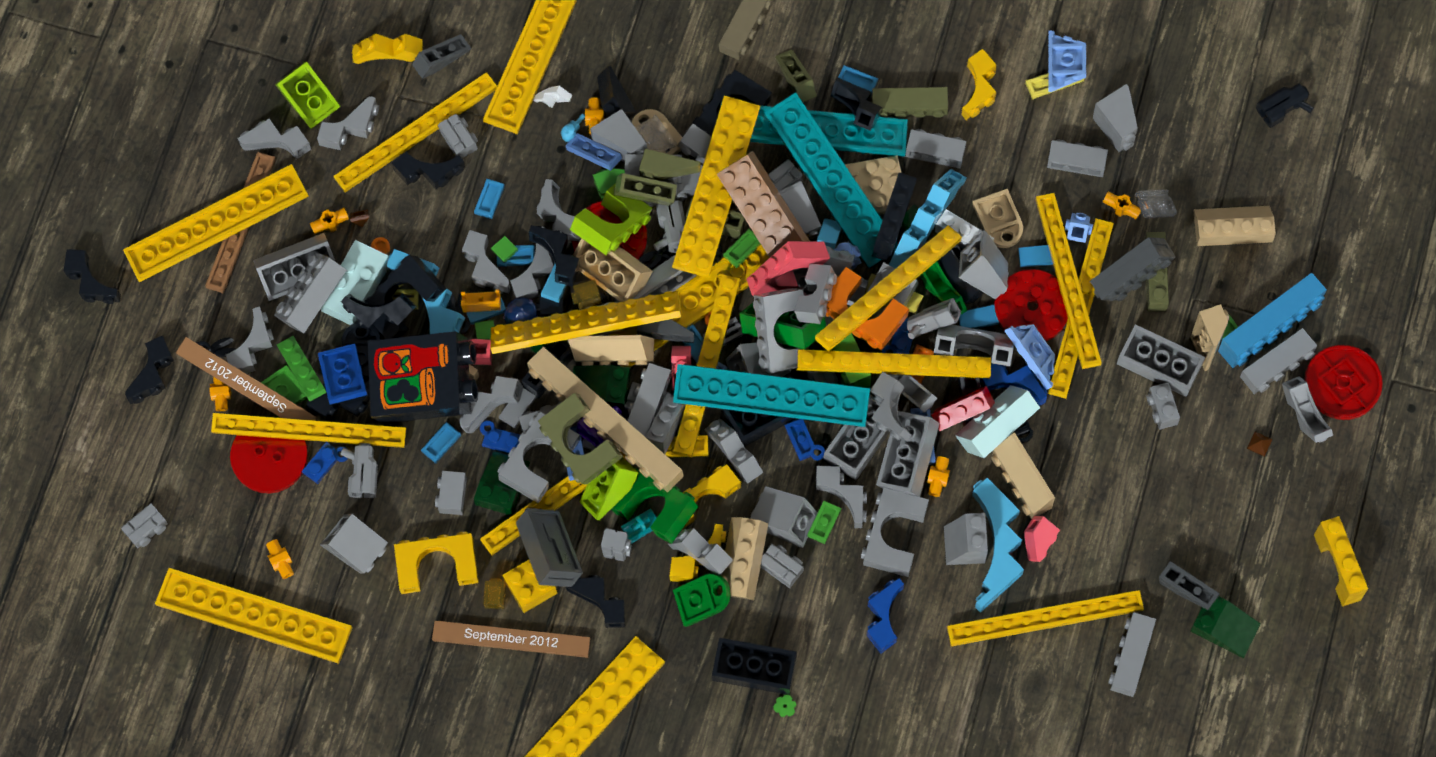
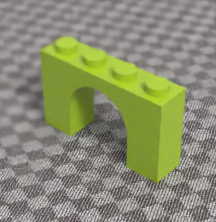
(606, 235)

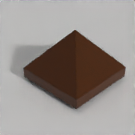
(359, 217)
(1259, 444)

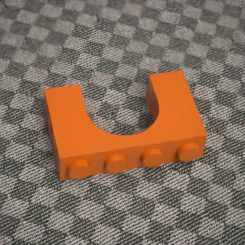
(875, 331)

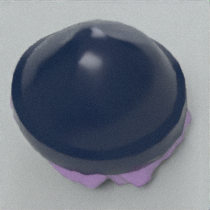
(520, 310)

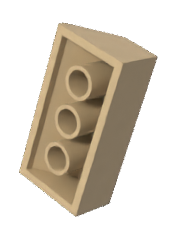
(1234, 225)
(615, 273)
(1209, 332)
(613, 349)
(1023, 477)
(746, 548)

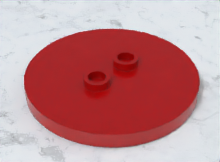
(1344, 382)
(267, 462)

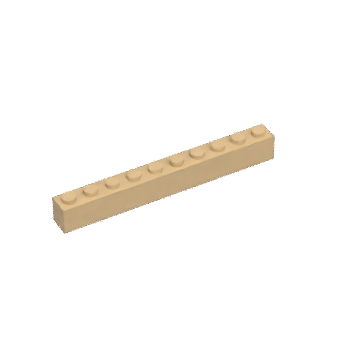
(607, 421)

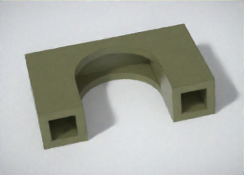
(556, 427)

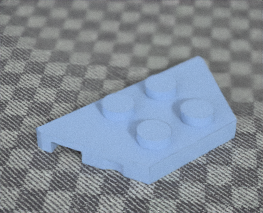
(1066, 61)
(1034, 351)

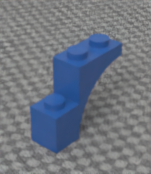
(1022, 378)
(881, 632)

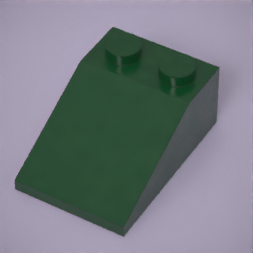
(607, 382)
(494, 493)
(1226, 627)

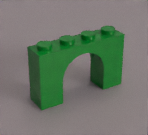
(673, 517)

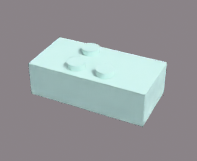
(363, 275)
(996, 424)

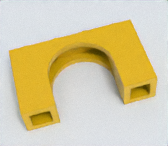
(1332, 537)
(410, 554)

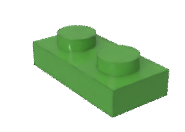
(824, 522)

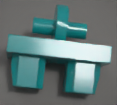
(639, 526)

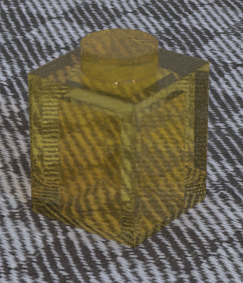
(586, 294)
(494, 594)

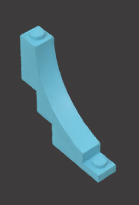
(928, 214)
(440, 317)
(1004, 568)

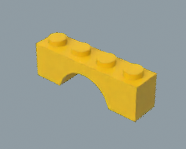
(721, 482)

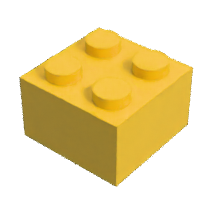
(525, 587)

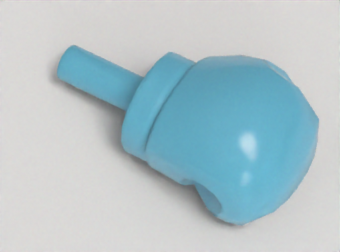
(569, 130)

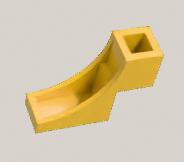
(381, 47)
(982, 69)
(684, 568)

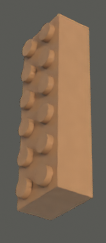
(761, 204)

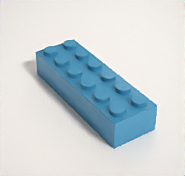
(1272, 320)

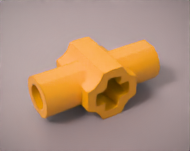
(594, 113)
(1128, 208)
(336, 218)
(220, 393)
(938, 476)
(279, 559)

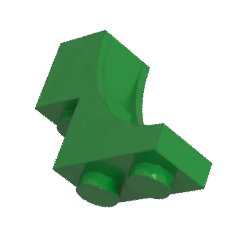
(940, 287)

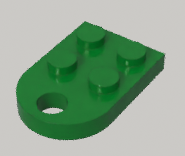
(700, 598)

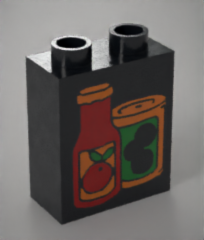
(421, 377)

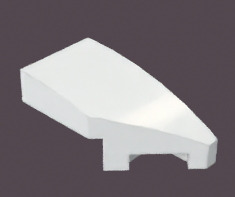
(552, 95)

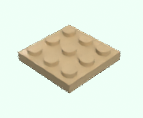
(876, 179)

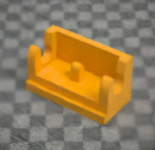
(481, 301)

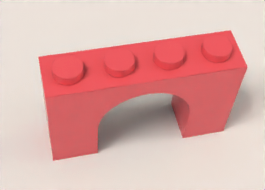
(778, 269)

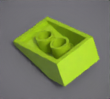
(307, 95)
(608, 488)

